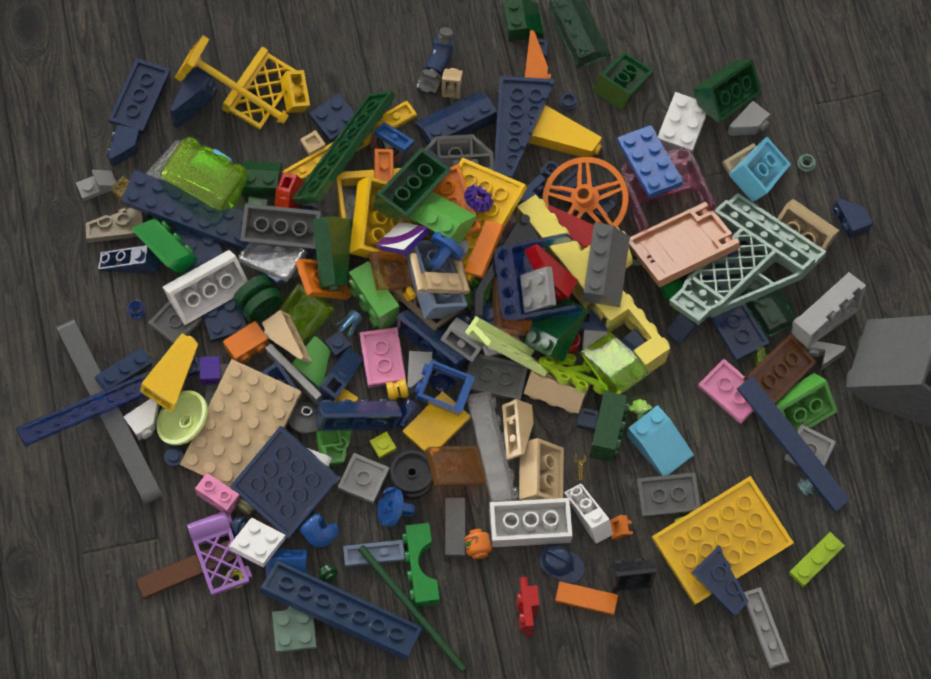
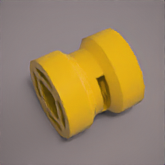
(392, 390)

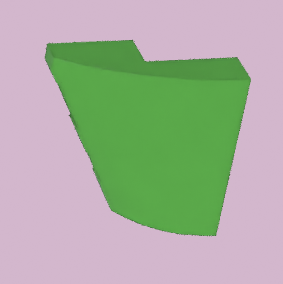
(317, 369)
(333, 445)

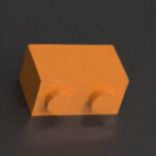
(246, 343)

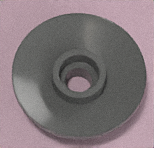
(304, 418)

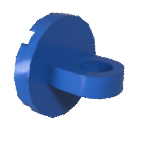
(447, 247)
(392, 507)

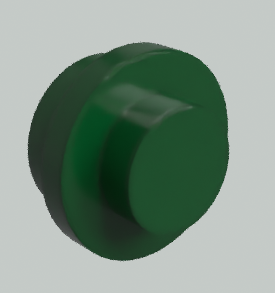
(328, 573)

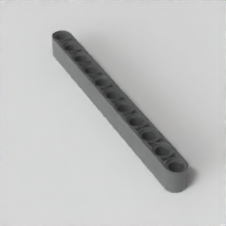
(112, 419)

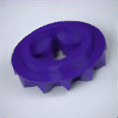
(476, 203)

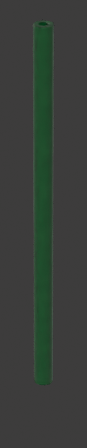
(412, 608)

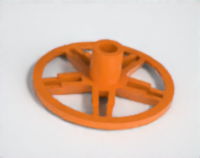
(586, 197)

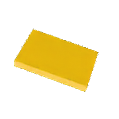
(435, 426)

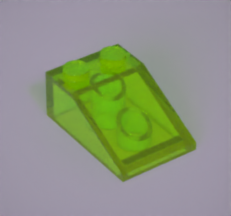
(306, 311)
(614, 364)

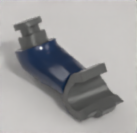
(439, 58)

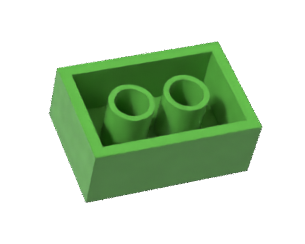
(377, 303)

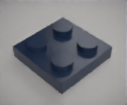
(332, 116)

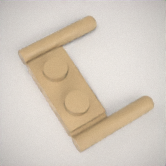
(440, 282)

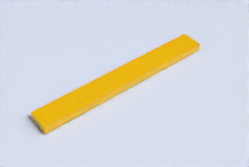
(395, 117)

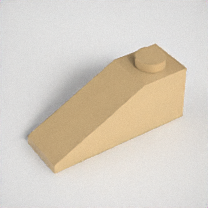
(284, 333)
(517, 427)

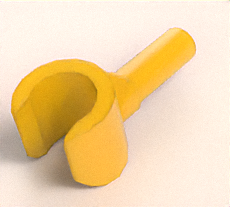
(410, 293)

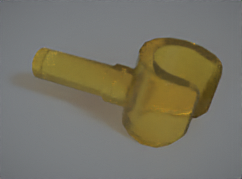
(580, 466)

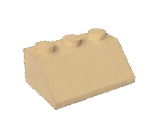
(808, 224)
(554, 393)
(541, 471)

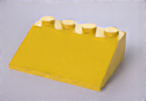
(369, 223)

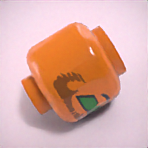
(478, 544)

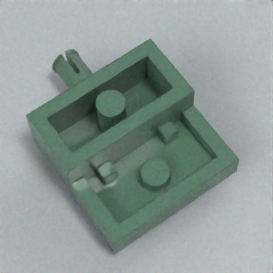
(293, 631)

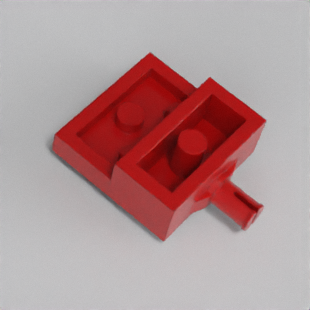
(528, 604)

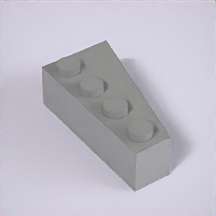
(830, 310)

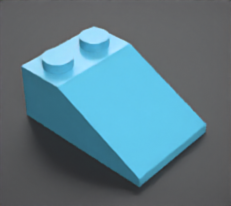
(760, 170)
(659, 441)

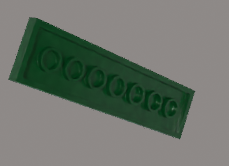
(343, 148)

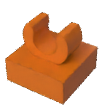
(620, 527)

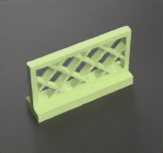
(504, 344)

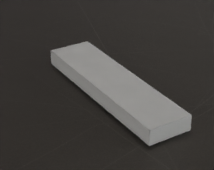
(294, 374)
(765, 628)

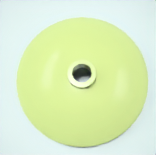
(185, 421)

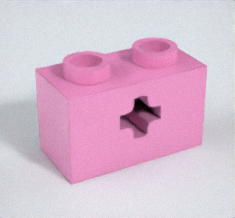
(217, 494)

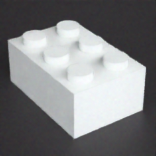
(682, 123)

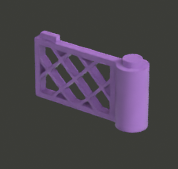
(212, 529)

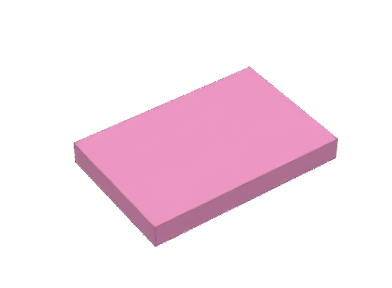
(382, 356)
(721, 387)

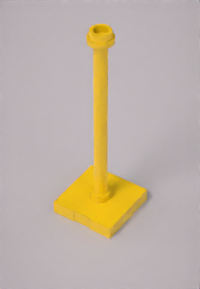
(193, 60)

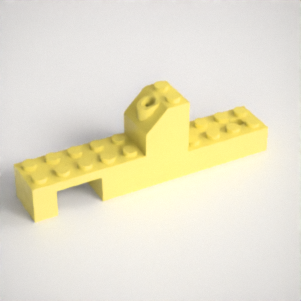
(569, 255)

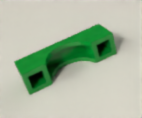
(424, 589)

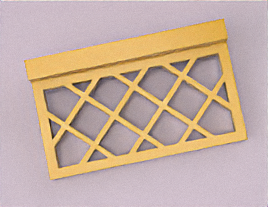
(248, 77)

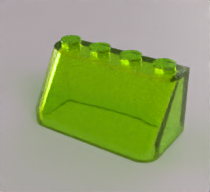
(205, 174)

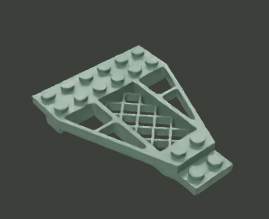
(763, 234)

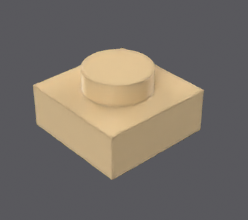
(312, 142)

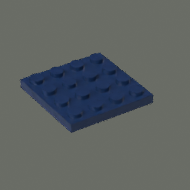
(285, 482)

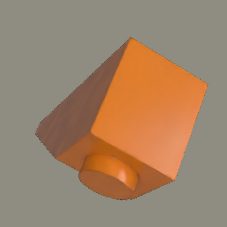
(536, 64)

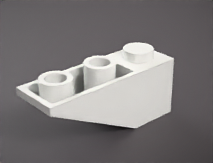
(589, 513)

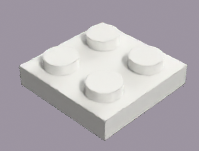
(257, 542)

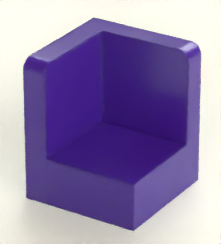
(210, 370)

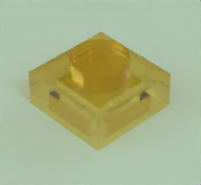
(119, 187)

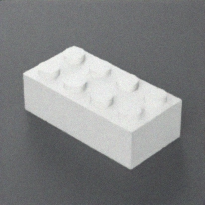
(530, 522)

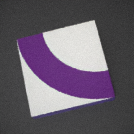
(402, 238)

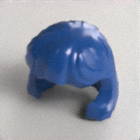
(317, 532)

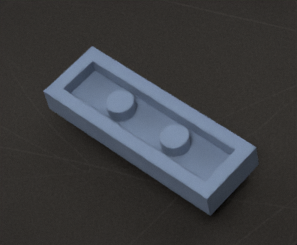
(382, 551)

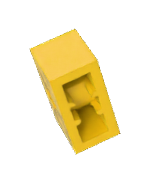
(295, 91)

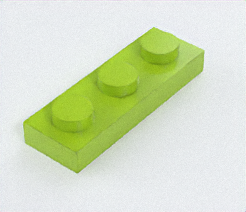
(816, 559)

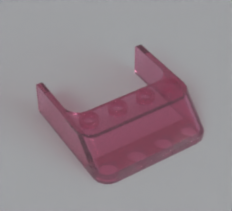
(689, 172)

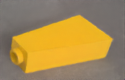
(564, 135)
(169, 375)

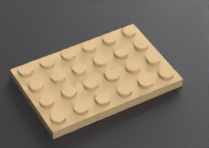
(239, 422)

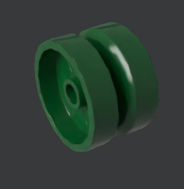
(257, 298)

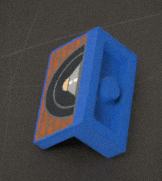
(389, 138)

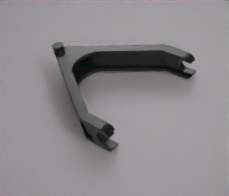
(520, 232)

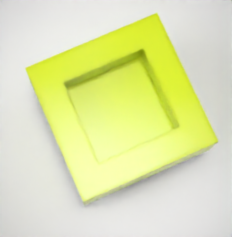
(383, 445)

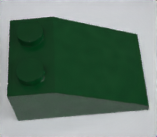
(622, 80)
(555, 334)

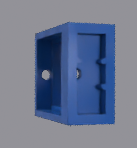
(463, 393)

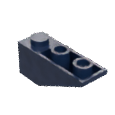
(129, 260)
(339, 375)

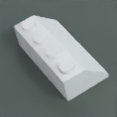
(205, 287)

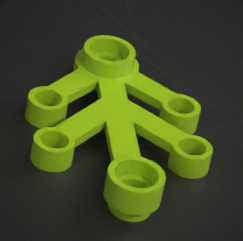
(572, 373)

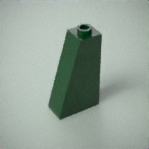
(332, 250)

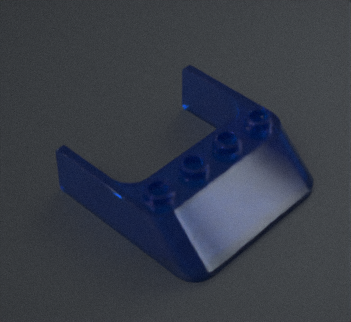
(513, 262)

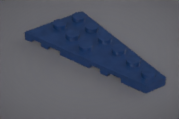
(518, 113)

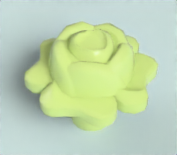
(640, 407)

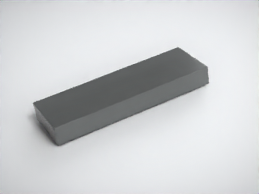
(454, 527)

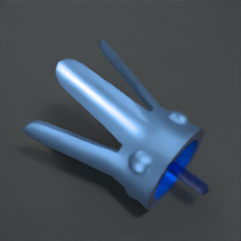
(354, 318)

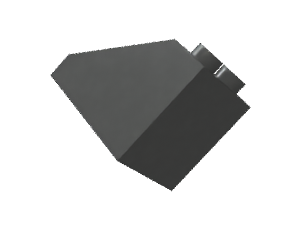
(895, 367)

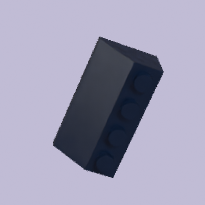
(459, 118)
(429, 340)
(357, 415)

